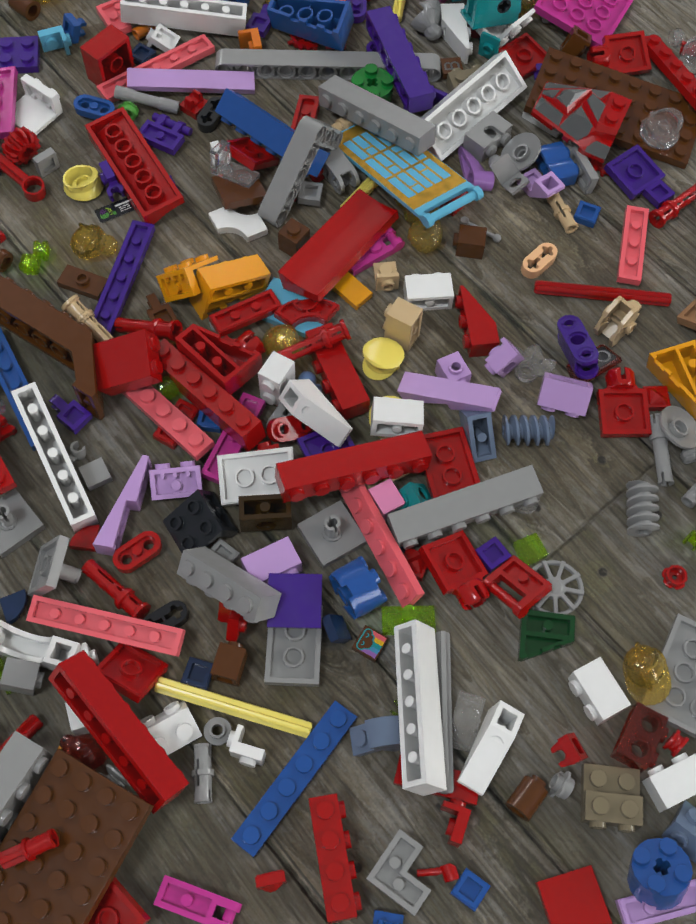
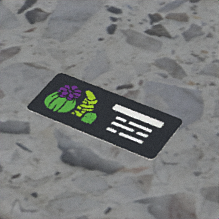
(114, 210)

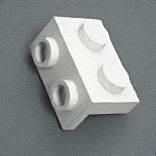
(173, 727)

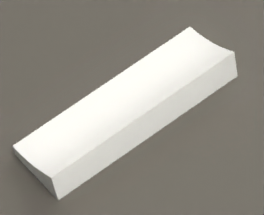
(476, 97)

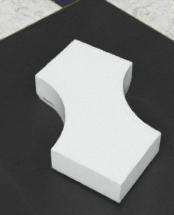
(229, 221)

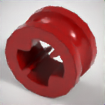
(675, 743)

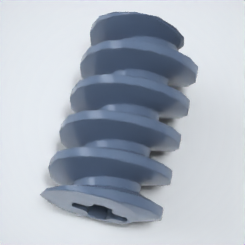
(528, 429)

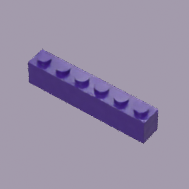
(400, 59)

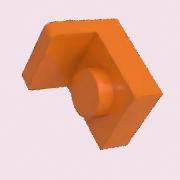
(249, 39)

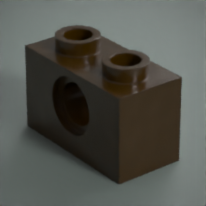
(264, 513)

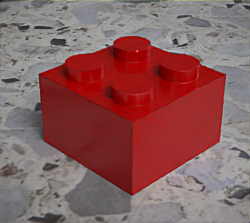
(107, 55)

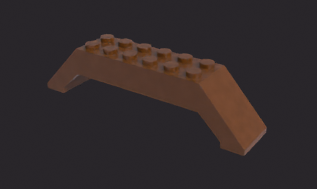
(54, 335)

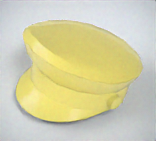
(82, 183)
(381, 358)

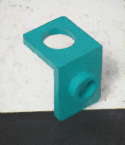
(488, 45)
(411, 494)

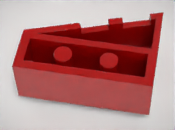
(220, 359)

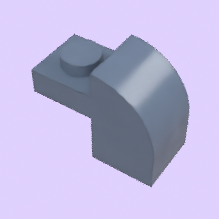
(375, 735)

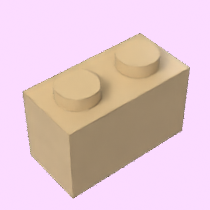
(403, 322)

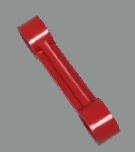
(23, 179)

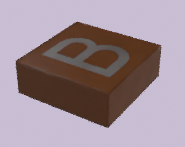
(449, 64)

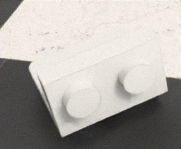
(508, 30)
(37, 106)

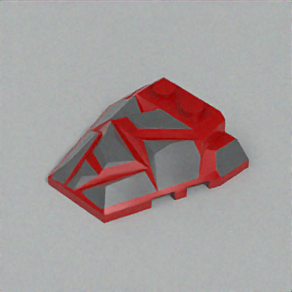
(583, 116)

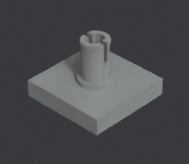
(17, 523)
(331, 534)
(51, 567)

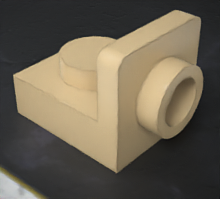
(386, 276)

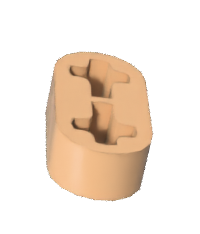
(536, 257)

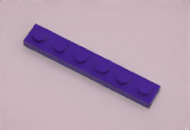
(123, 274)

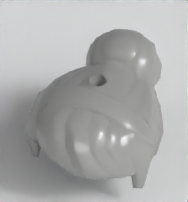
(428, 20)

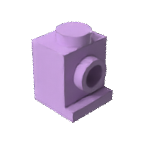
(503, 358)

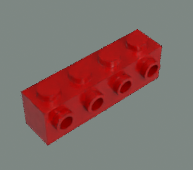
(339, 377)
(333, 863)

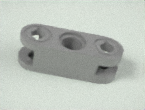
(339, 171)

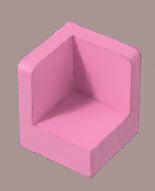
(386, 497)

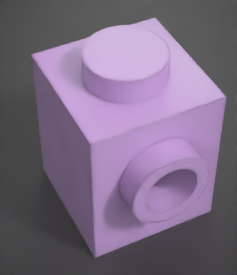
(453, 368)

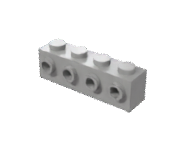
(229, 584)

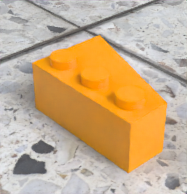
(228, 282)
(677, 370)

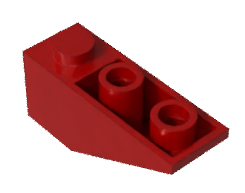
(478, 326)

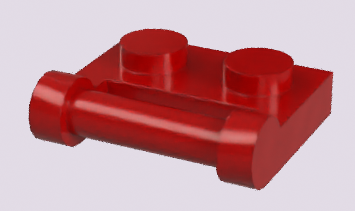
(522, 580)

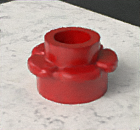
(679, 572)

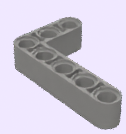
(294, 167)

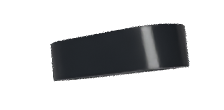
(208, 113)
(164, 612)

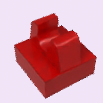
(193, 104)
(572, 748)

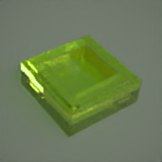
(530, 549)

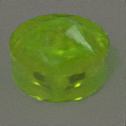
(168, 388)

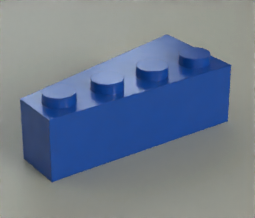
(314, 20)

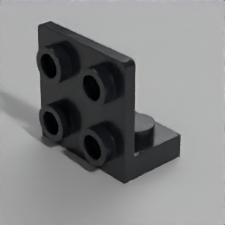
(199, 521)

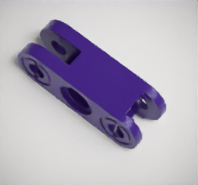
(577, 346)

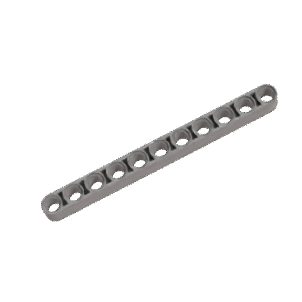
(310, 63)

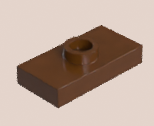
(82, 282)

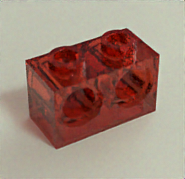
(634, 734)

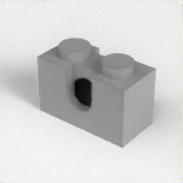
(487, 136)

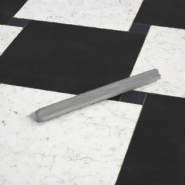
(444, 676)

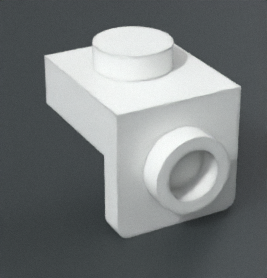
(246, 753)

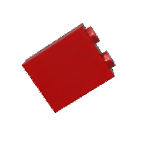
(128, 362)

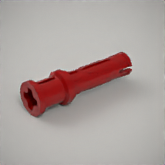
(664, 213)
(157, 326)
(327, 342)
(123, 597)

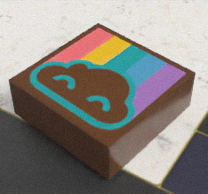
(370, 643)

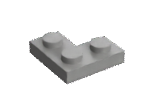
(392, 877)

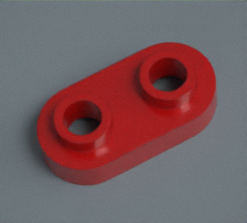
(292, 429)
(136, 551)

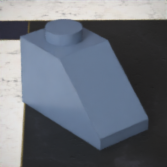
(479, 434)

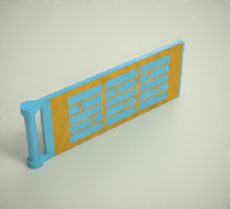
(412, 180)

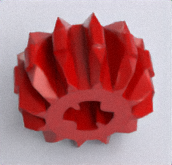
(20, 145)

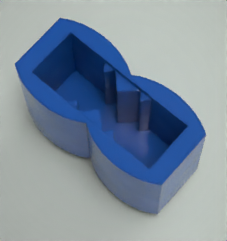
(556, 158)

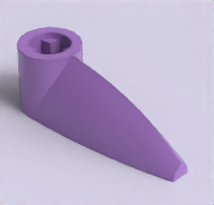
(474, 171)

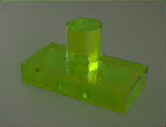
(396, 615)

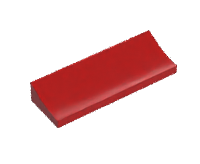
(134, 165)
(337, 246)

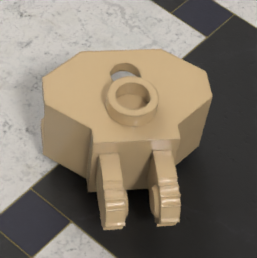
(618, 319)

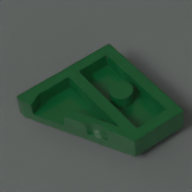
(544, 633)

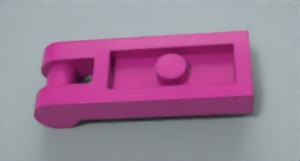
(379, 251)
(194, 902)

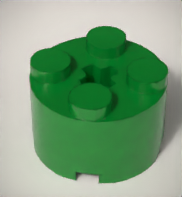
(375, 81)

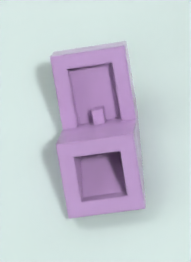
(540, 185)

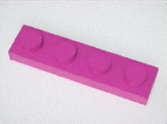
(228, 445)

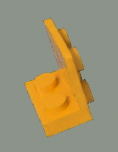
(180, 281)

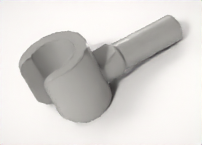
(77, 455)

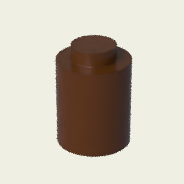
(27, 8)
(527, 797)

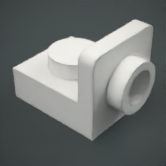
(162, 38)

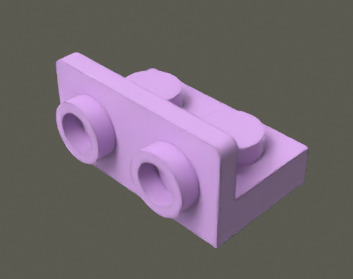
(175, 481)

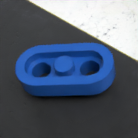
(92, 106)

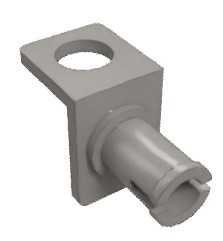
(507, 173)

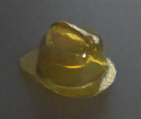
(646, 674)

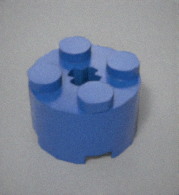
(357, 587)
(659, 873)

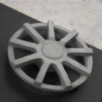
(559, 587)

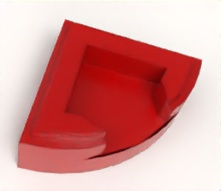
(84, 538)

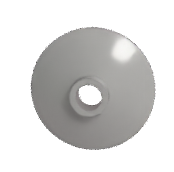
(523, 149)
(678, 427)

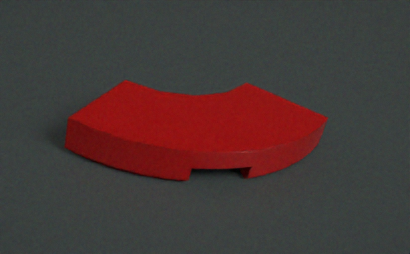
(306, 310)

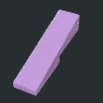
(454, 393)
(131, 498)

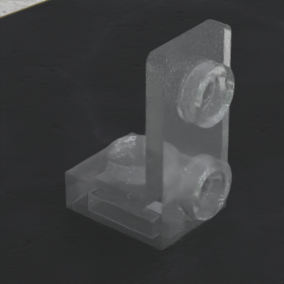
(223, 167)

